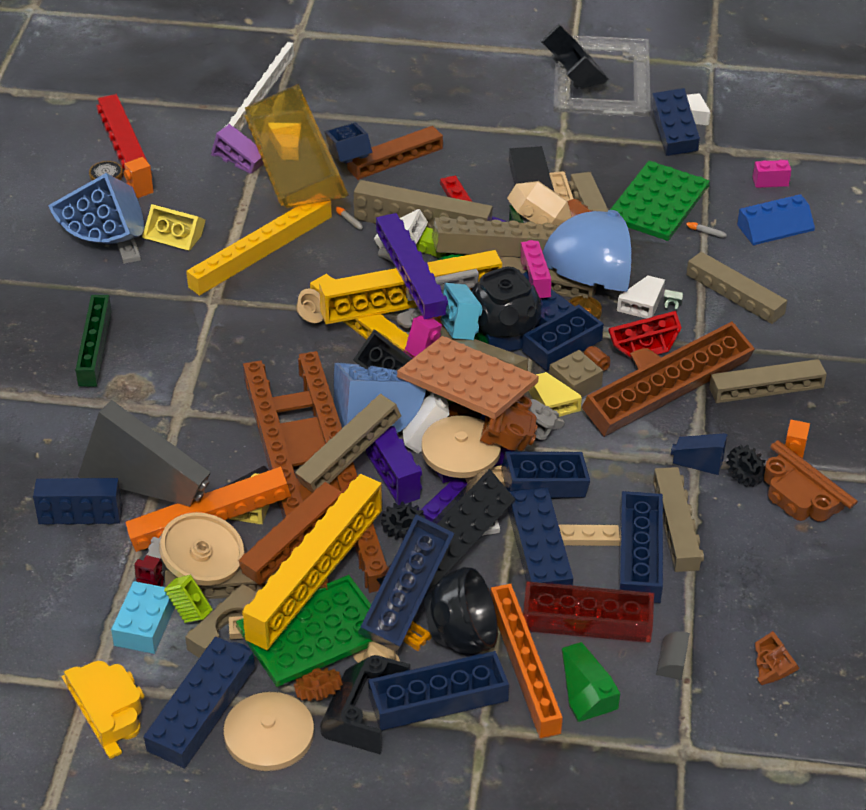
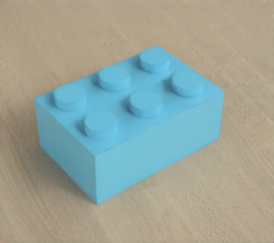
(461, 312)
(142, 618)

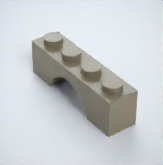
(202, 635)

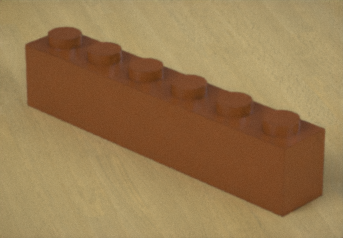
(397, 152)
(279, 543)

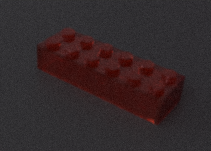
(589, 611)

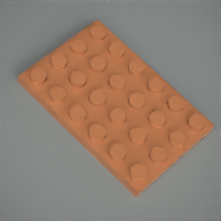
(468, 377)

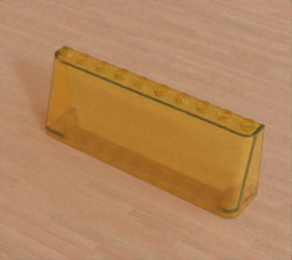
(294, 150)

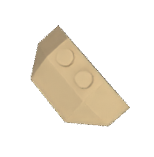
(539, 203)

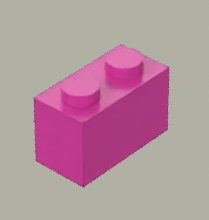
(771, 173)
(422, 334)

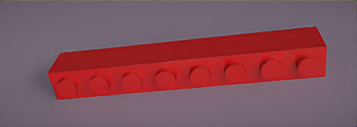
(119, 129)

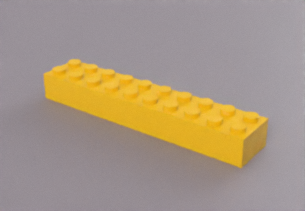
(386, 291)
(312, 562)

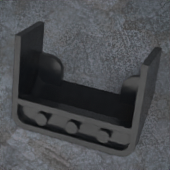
(576, 60)
(343, 719)

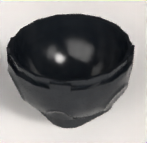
(507, 302)
(462, 612)

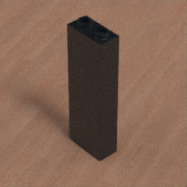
(529, 165)

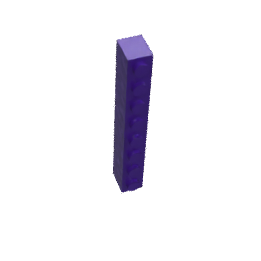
(411, 266)

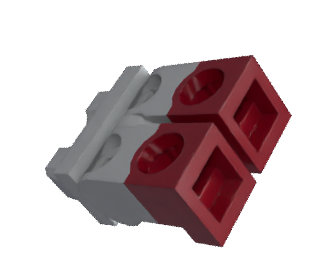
(152, 568)

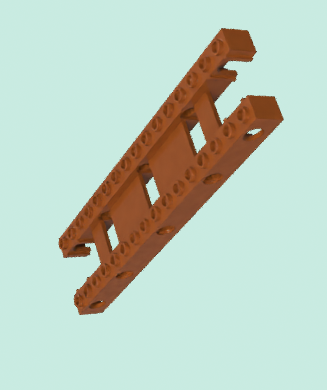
(298, 440)

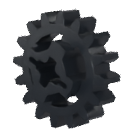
(746, 465)
(399, 518)

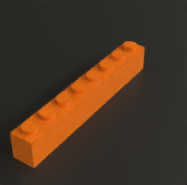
(222, 502)
(526, 662)

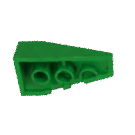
(588, 684)

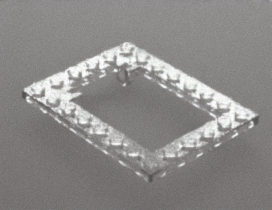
(632, 49)

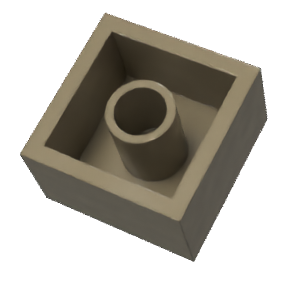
(578, 373)

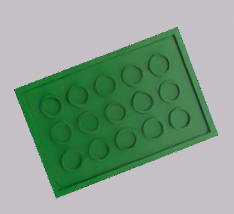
(660, 199)
(318, 634)

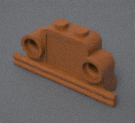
(512, 428)
(802, 488)

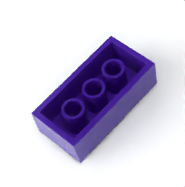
(396, 466)

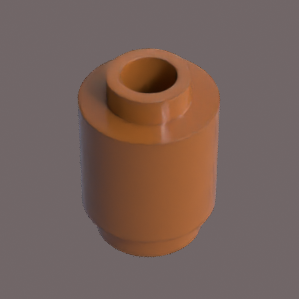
(598, 357)

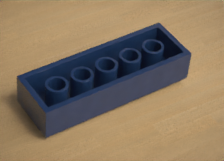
(539, 537)
(641, 543)
(406, 583)
(438, 690)
(199, 702)

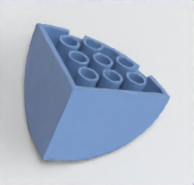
(101, 211)
(592, 250)
(359, 386)

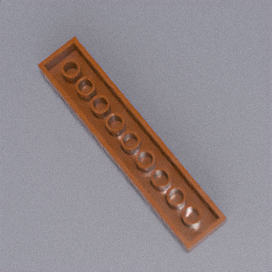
(667, 378)

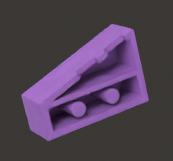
(237, 148)

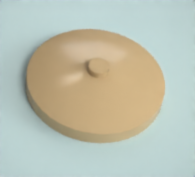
(455, 447)
(201, 547)
(268, 731)

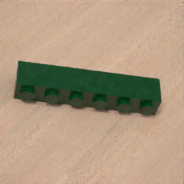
(93, 341)

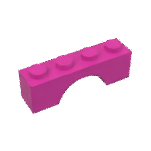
(534, 261)

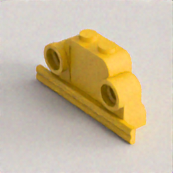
(107, 702)

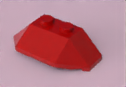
(652, 333)

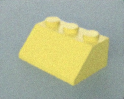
(173, 227)

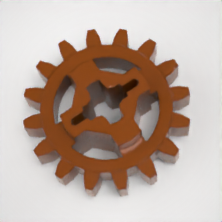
(318, 684)

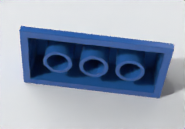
(776, 219)

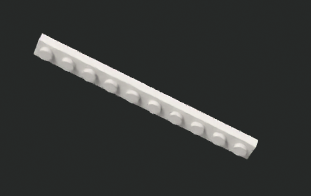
(264, 85)

